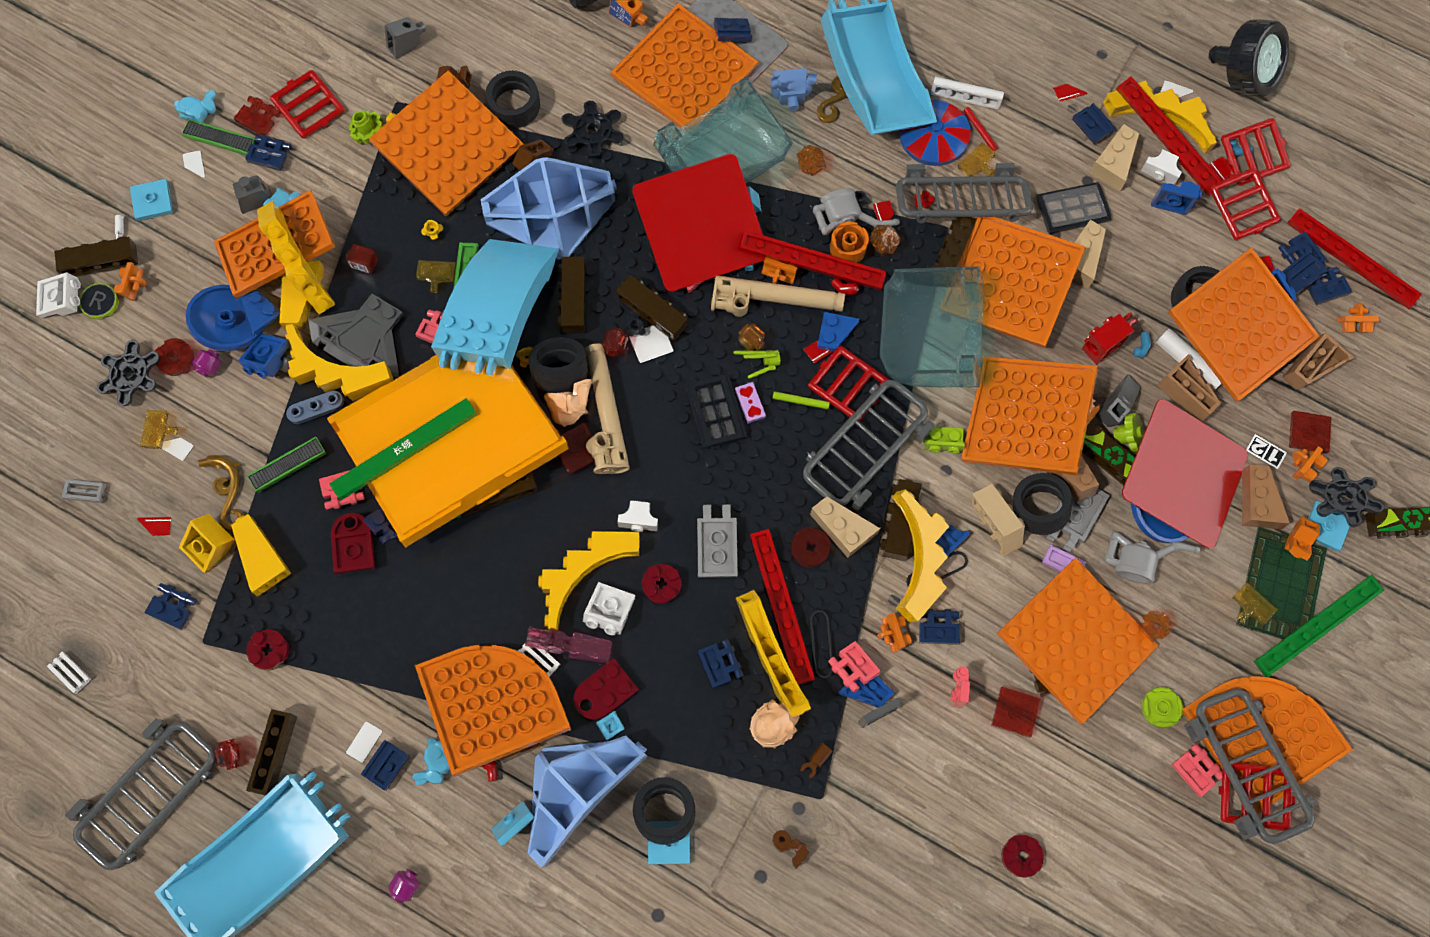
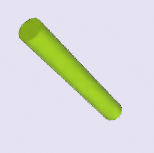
(800, 400)

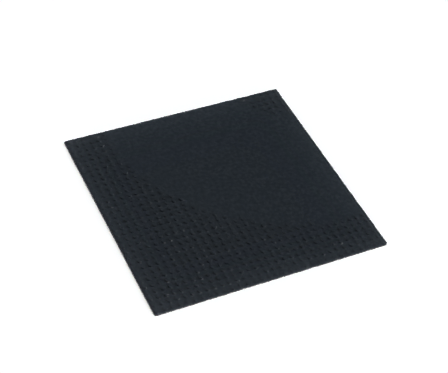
(482, 571)

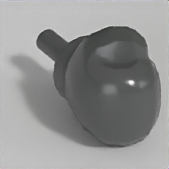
(285, 358)

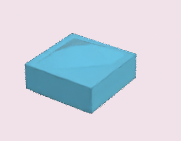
(610, 725)

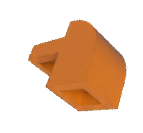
(1302, 538)

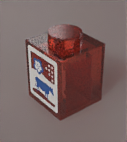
(361, 258)

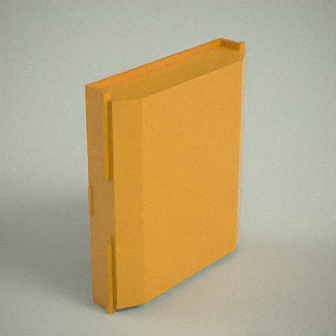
(465, 465)

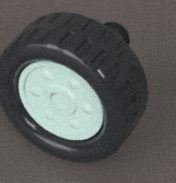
(1255, 57)

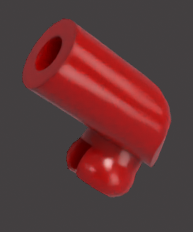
(848, 289)
(491, 771)

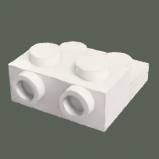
(57, 295)
(608, 609)

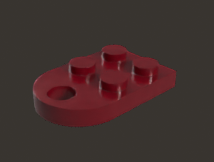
(352, 546)
(605, 690)

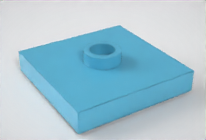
(151, 200)
(1332, 529)
(512, 823)
(669, 854)

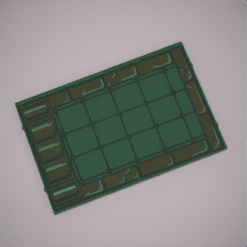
(1284, 582)

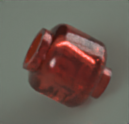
(614, 342)
(229, 754)

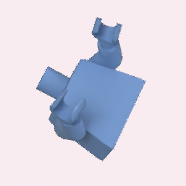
(792, 87)

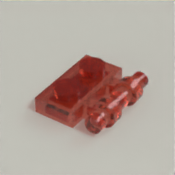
(253, 119)

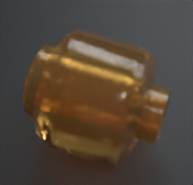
(751, 337)

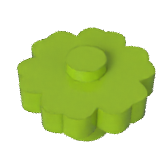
(364, 126)
(1130, 432)

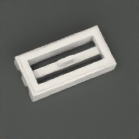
(548, 656)
(58, 662)

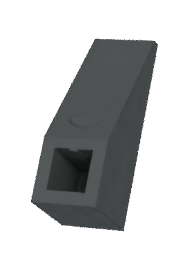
(1119, 402)

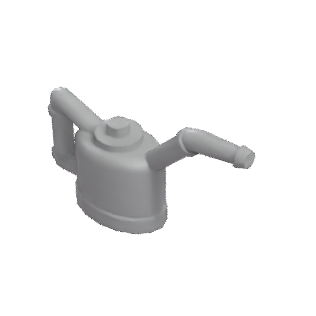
(843, 207)
(1138, 560)

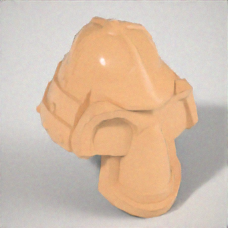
(569, 406)
(773, 724)

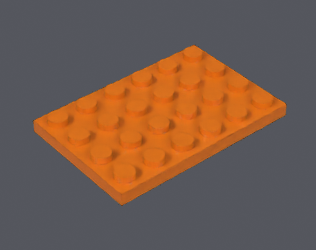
(249, 254)

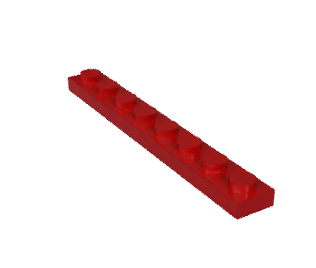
(1168, 134)
(1355, 259)
(812, 260)
(782, 607)

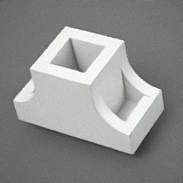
(1163, 167)
(638, 518)

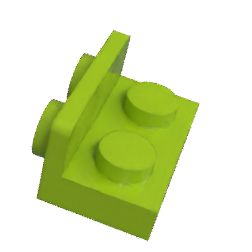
(945, 439)

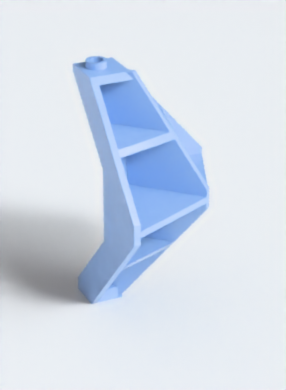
(550, 204)
(570, 785)

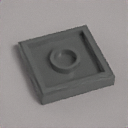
(879, 712)

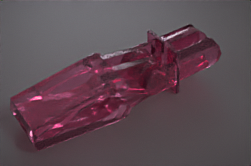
(582, 646)

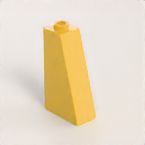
(294, 305)
(259, 558)

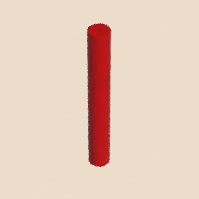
(979, 127)

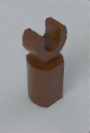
(817, 759)

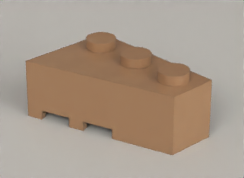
(1316, 361)
(1189, 390)
(1081, 485)
(1261, 499)

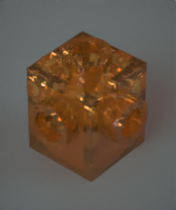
(811, 160)
(884, 239)
(1155, 632)

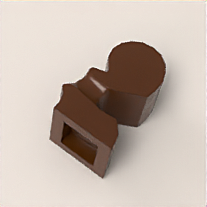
(464, 75)
(783, 843)

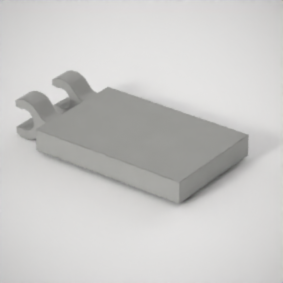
(1081, 520)
(717, 544)

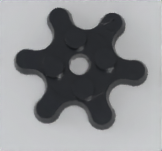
(590, 119)
(118, 370)
(1342, 486)

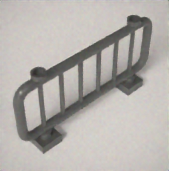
(1002, 174)
(917, 426)
(81, 811)
(1251, 824)

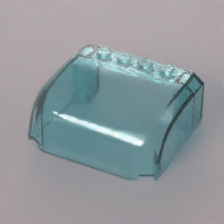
(736, 127)
(933, 326)

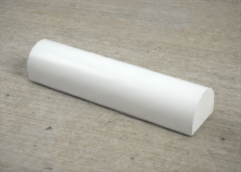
(967, 93)
(1179, 349)

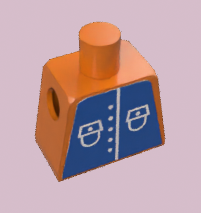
(628, 11)

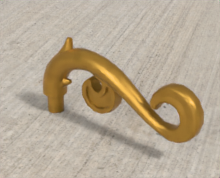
(836, 87)
(218, 485)

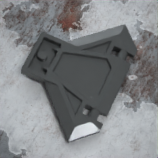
(360, 335)

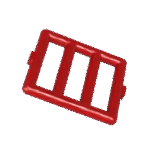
(294, 121)
(1256, 128)
(1260, 187)
(854, 360)
(1248, 768)

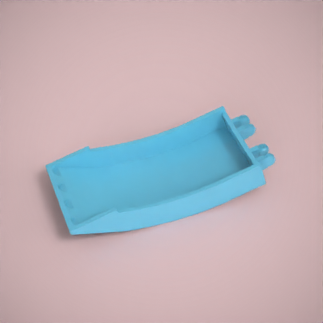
(876, 67)
(492, 304)
(254, 861)

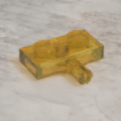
(977, 161)
(436, 272)
(156, 429)
(1253, 605)

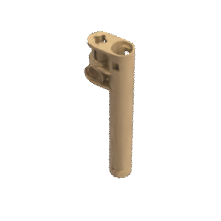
(732, 291)
(605, 446)

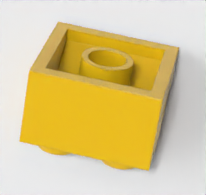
(206, 542)

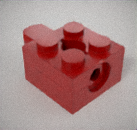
(1108, 337)

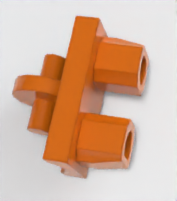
(779, 271)
(130, 282)
(1349, 322)
(1304, 471)
(892, 634)

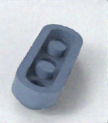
(323, 407)

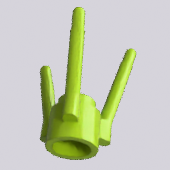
(769, 357)

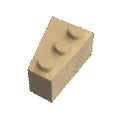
(1116, 158)
(1092, 239)
(1000, 518)
(843, 526)

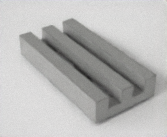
(98, 499)

